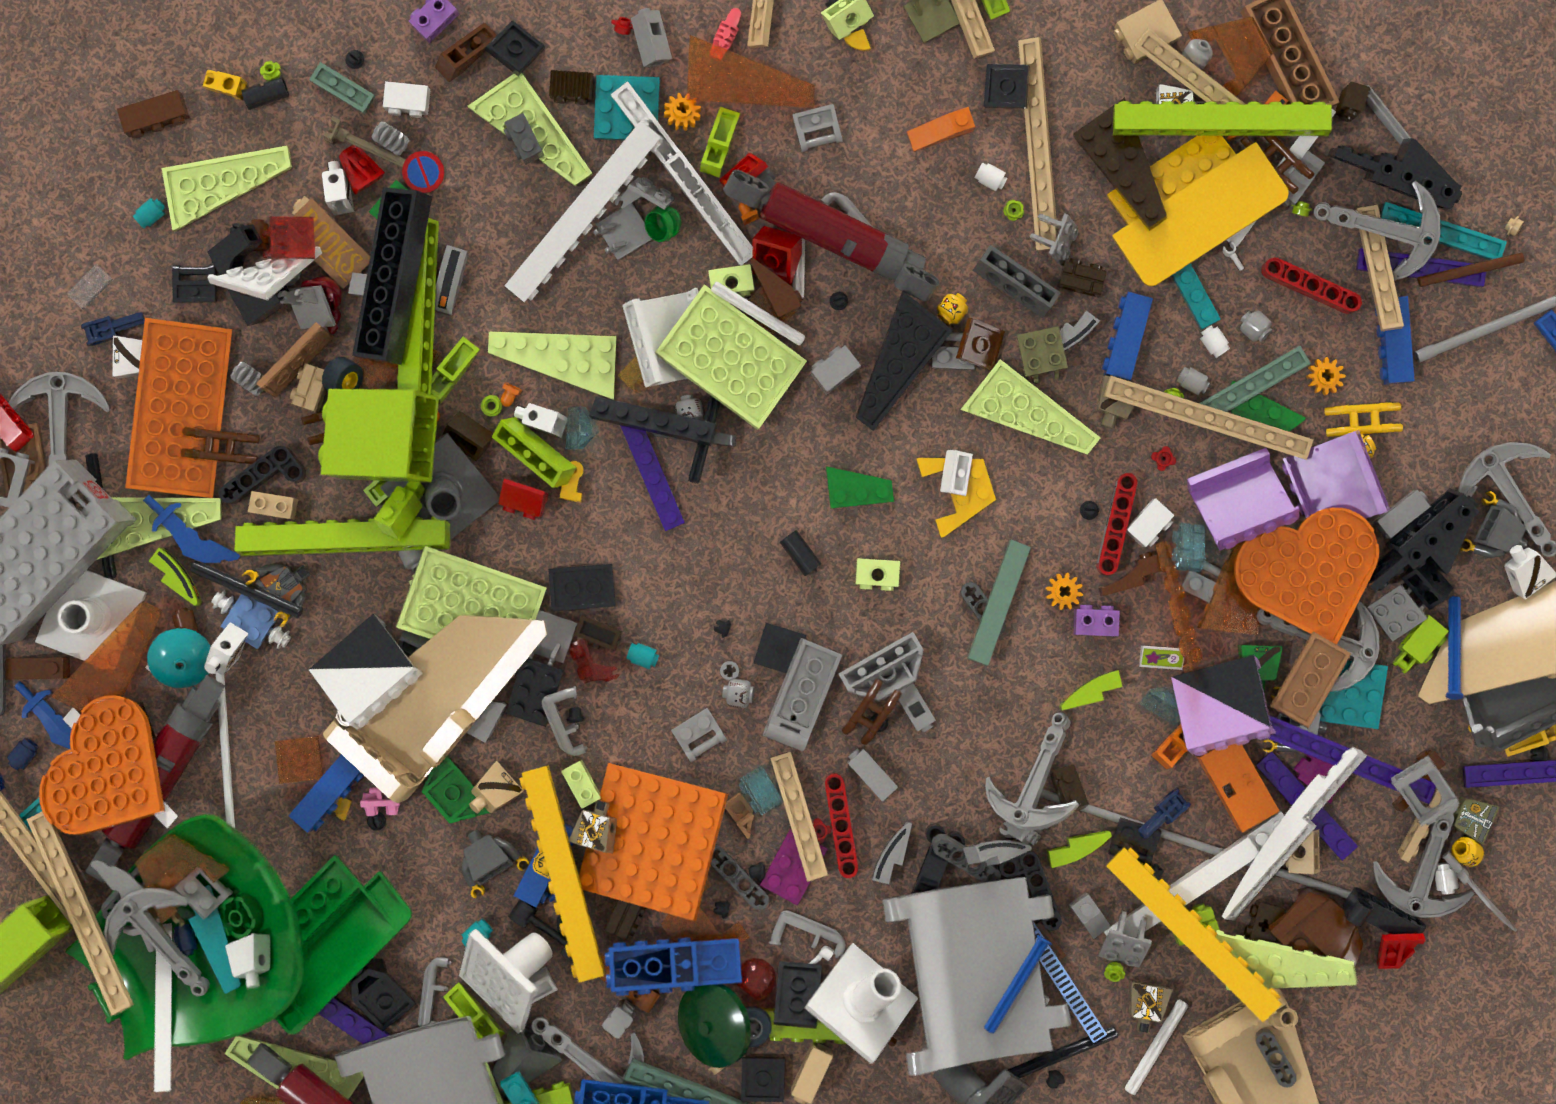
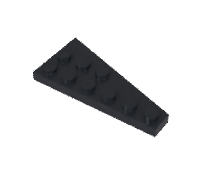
(907, 348)

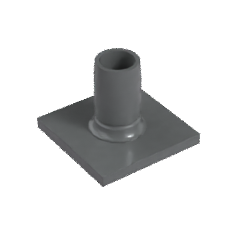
(456, 489)
(968, 1088)

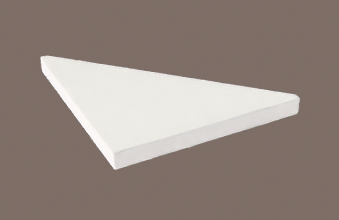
(264, 278)

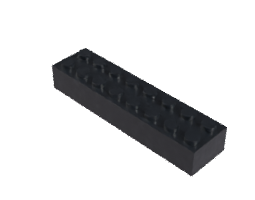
(392, 275)

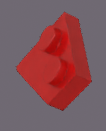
(359, 168)
(1397, 949)

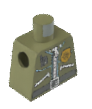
(1474, 818)

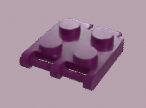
(1310, 769)

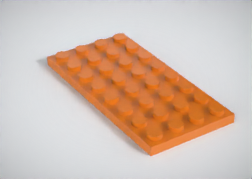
(177, 388)

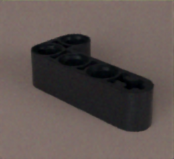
(258, 478)
(1035, 890)
(1363, 907)

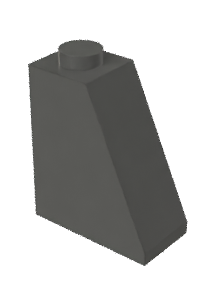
(526, 1054)

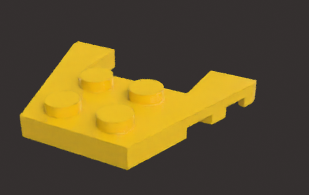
(978, 493)

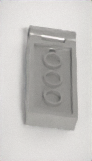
(802, 694)

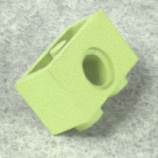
(836, 16)
(740, 273)
(890, 574)
(581, 784)

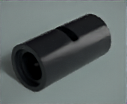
(269, 92)
(800, 553)

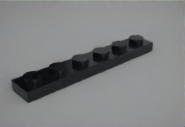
(653, 421)

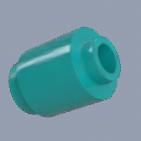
(149, 212)
(642, 655)
(482, 926)

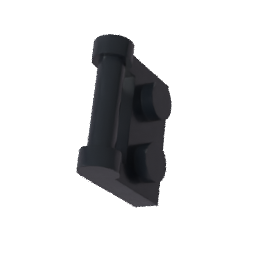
(193, 290)
(1128, 833)

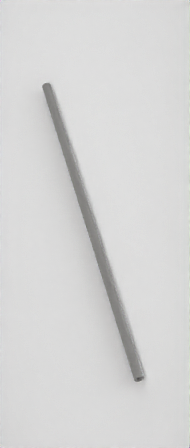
(1206, 847)

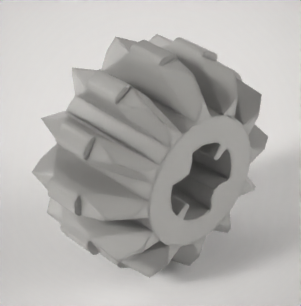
(390, 138)
(247, 378)

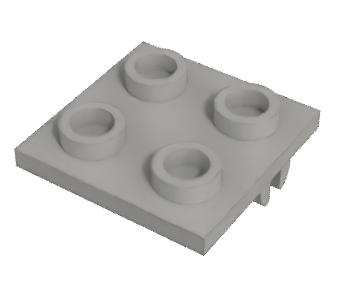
(644, 188)
(623, 231)
(1068, 232)
(309, 306)
(1397, 612)
(558, 637)
(1025, 836)
(1123, 947)

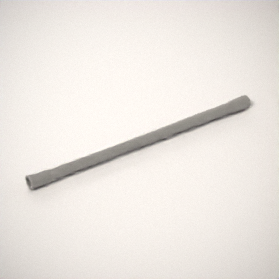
(1433, 350)

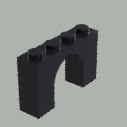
(231, 254)

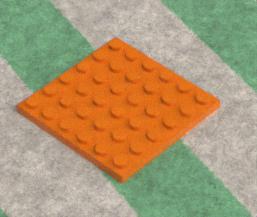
(660, 842)

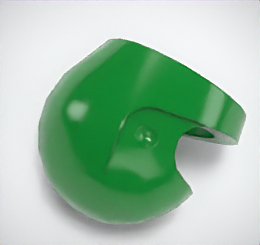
(663, 224)

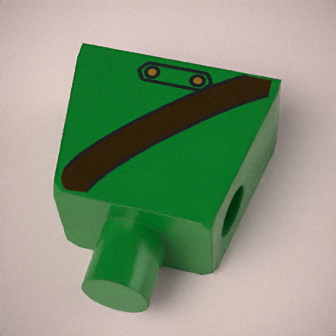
(1268, 657)

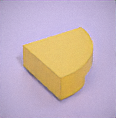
(858, 40)
(343, 808)

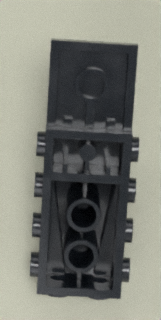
(1400, 171)
(1432, 535)

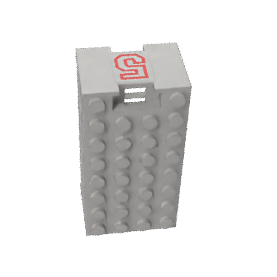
(52, 543)

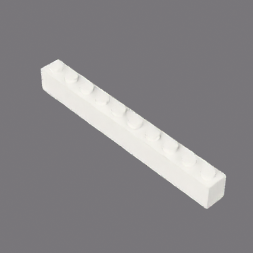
(583, 211)

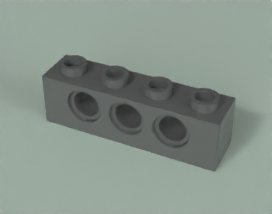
(1016, 281)

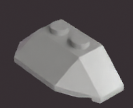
(893, 665)

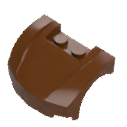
(1318, 926)

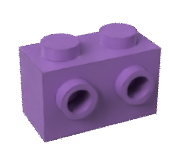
(433, 18)
(1096, 622)

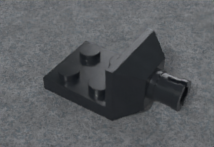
(379, 994)

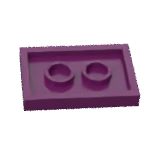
(786, 871)

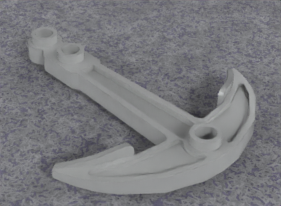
(1399, 231)
(58, 403)
(1502, 479)
(1368, 640)
(1031, 817)
(1423, 879)
(138, 915)
(583, 1059)

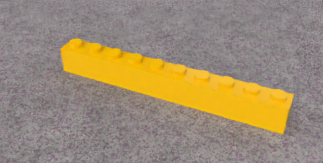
(563, 874)
(1194, 934)

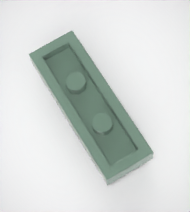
(342, 88)

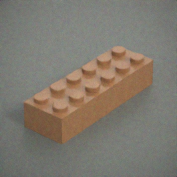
(1293, 61)

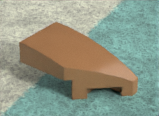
(741, 813)

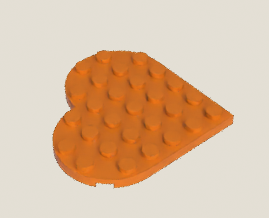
(1312, 572)
(106, 773)

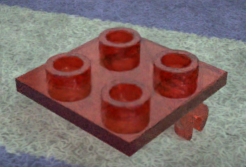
(290, 238)
(586, 668)

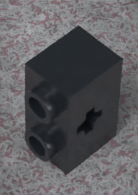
(1428, 584)

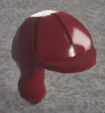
(333, 295)

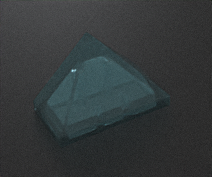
(580, 428)
(1163, 703)

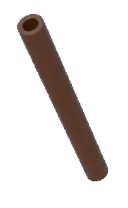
(1470, 269)

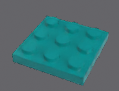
(609, 119)
(1358, 704)

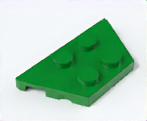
(1268, 412)
(450, 792)

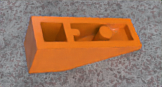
(941, 129)

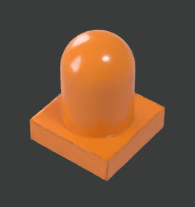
(748, 214)
(509, 394)

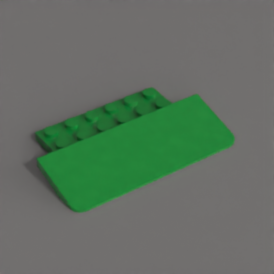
(340, 934)

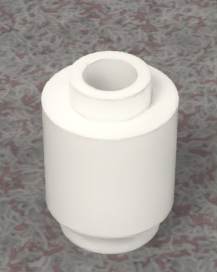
(991, 176)
(1214, 341)
(1446, 878)

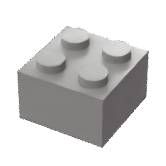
(835, 369)

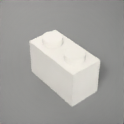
(406, 99)
(1149, 523)

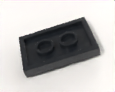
(582, 587)
(531, 685)
(794, 990)

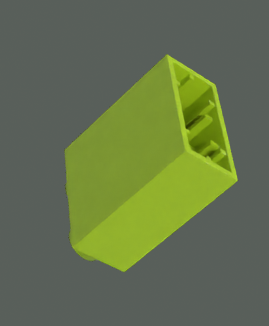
(379, 435)
(29, 936)

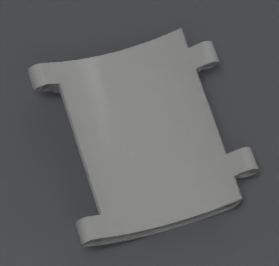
(965, 957)
(426, 1065)

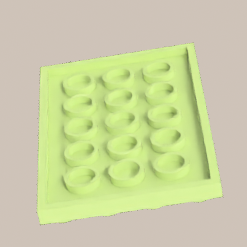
(730, 357)
(454, 587)

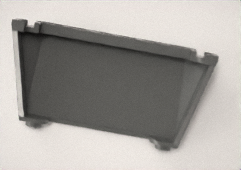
(1511, 712)

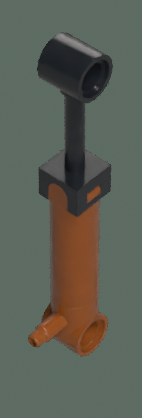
(524, 914)

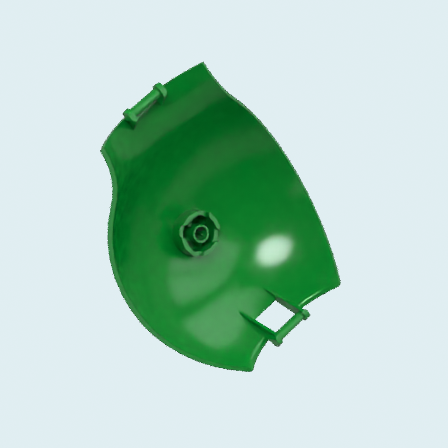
(255, 907)

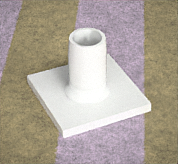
(87, 614)
(504, 978)
(861, 1003)

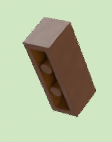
(153, 114)

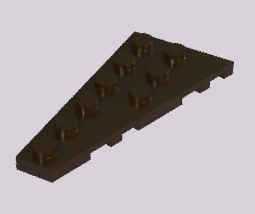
(1124, 165)

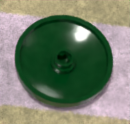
(714, 1025)

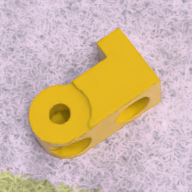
(224, 84)
(569, 491)

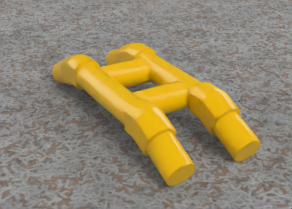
(1353, 411)

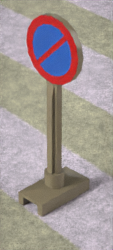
(420, 170)

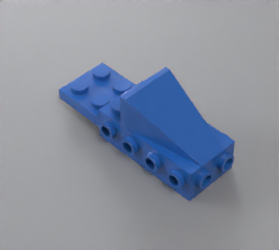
(672, 965)
(625, 1094)

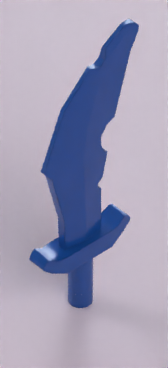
(188, 538)
(54, 724)

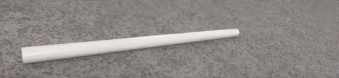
(225, 754)

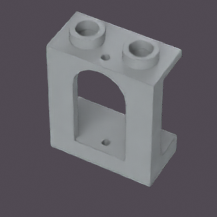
(22, 466)
(1424, 814)

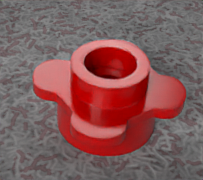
(622, 25)
(1157, 457)
(825, 829)

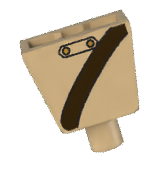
(494, 790)

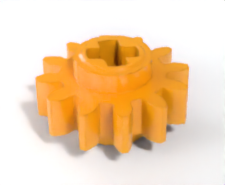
(689, 115)
(1320, 382)
(1055, 592)

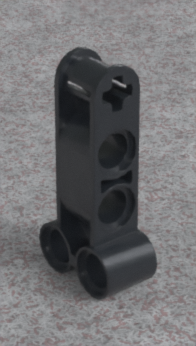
(933, 865)

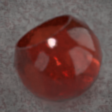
(757, 978)

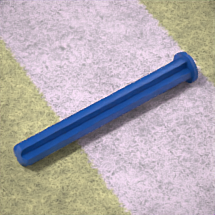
(1454, 648)
(1016, 984)

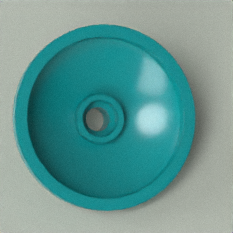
(175, 647)

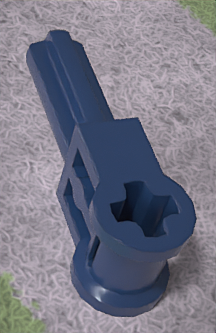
(104, 329)
(1166, 811)

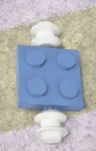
(253, 618)

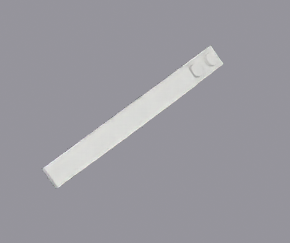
(686, 176)
(1291, 832)
(1207, 873)

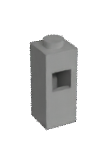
(651, 38)
(1300, 180)
(1402, 513)
(916, 708)
(871, 773)

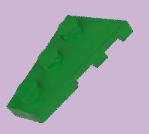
(856, 489)

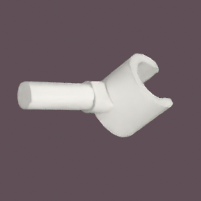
(1232, 254)
(826, 952)

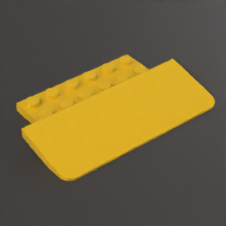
(1206, 200)

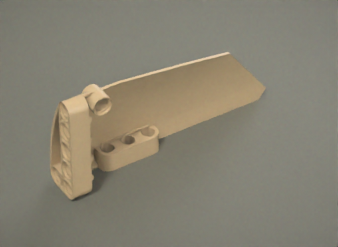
(1500, 647)
(460, 678)
(1235, 1065)

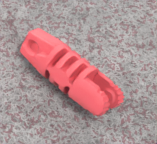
(727, 30)

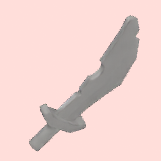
(1463, 875)
(124, 884)

